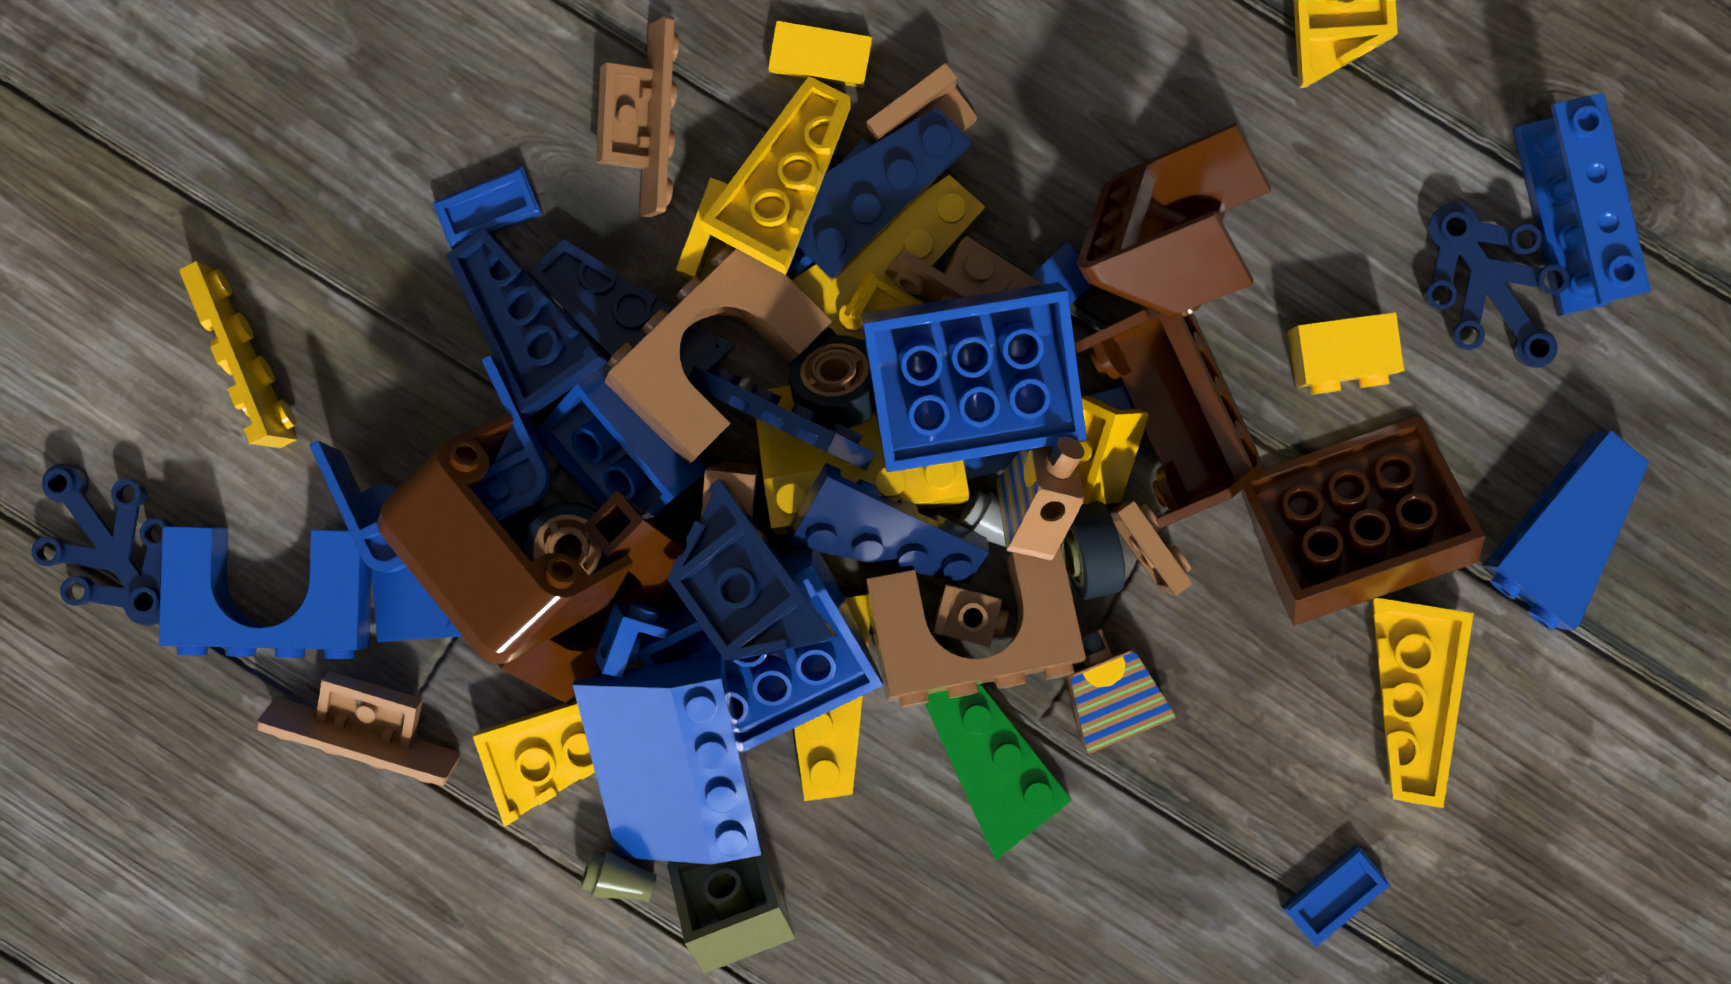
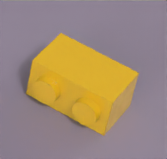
(1346, 351)

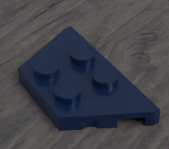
(742, 585)

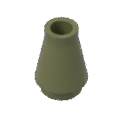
(616, 878)

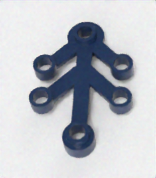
(1489, 279)
(112, 549)

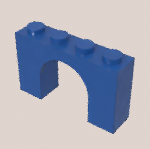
(201, 613)

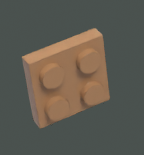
(1162, 563)

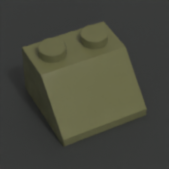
(730, 909)

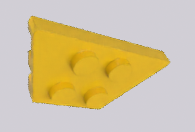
(1338, 33)

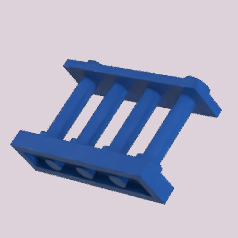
(1582, 205)

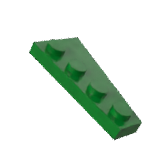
(996, 768)

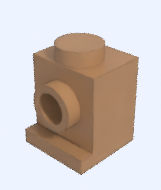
(950, 613)

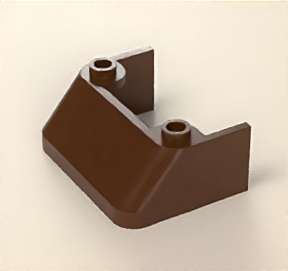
(1162, 227)
(1190, 409)
(474, 565)

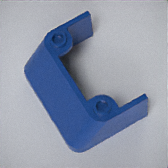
(509, 485)

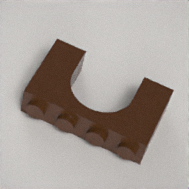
(619, 531)

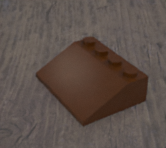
(1361, 520)

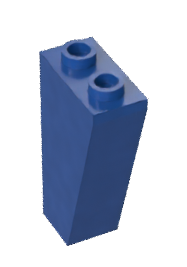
(1569, 532)

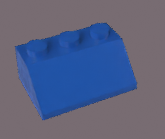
(615, 450)

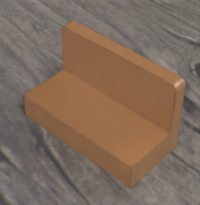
(932, 92)

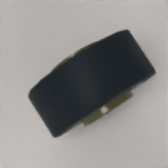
(1094, 552)

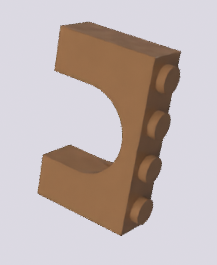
(652, 375)
(917, 665)

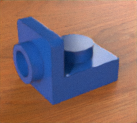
(620, 638)

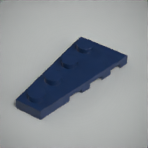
(876, 187)
(614, 309)
(524, 327)
(798, 422)
(868, 527)

